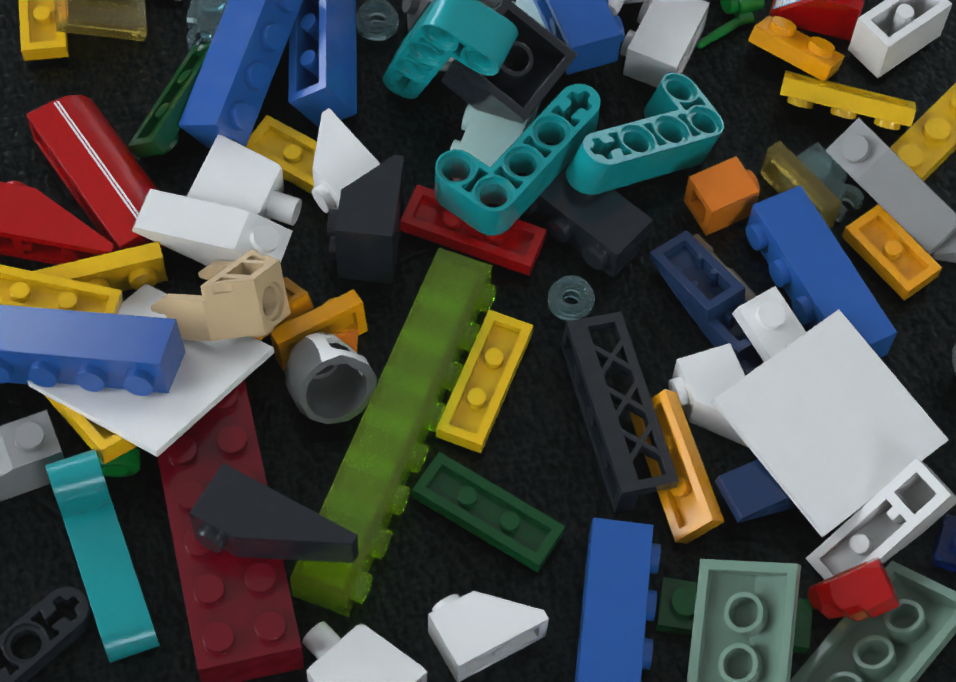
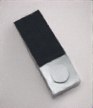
(262, 523)

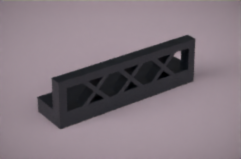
(600, 415)

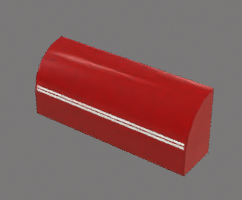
(93, 166)

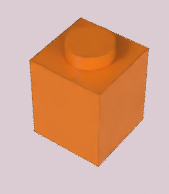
(721, 195)

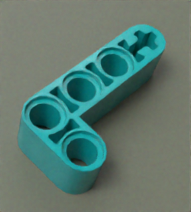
(446, 30)
(673, 136)
(526, 155)
(102, 556)

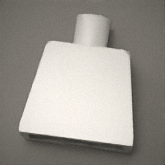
(244, 181)
(358, 657)

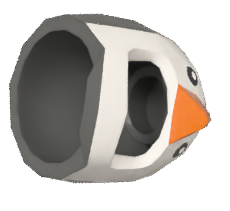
(329, 377)

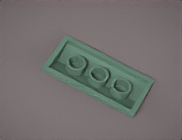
(744, 621)
(891, 645)

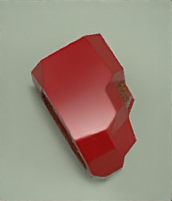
(855, 593)

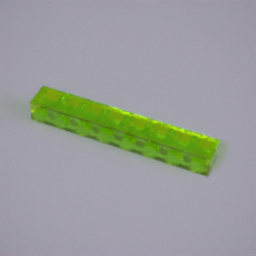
(396, 424)

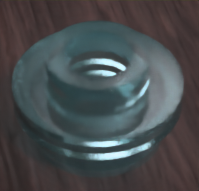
(377, 11)
(572, 287)

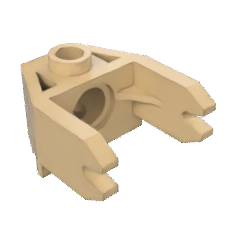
(235, 302)

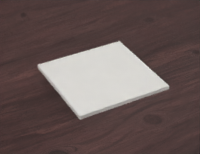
(159, 419)
(829, 421)

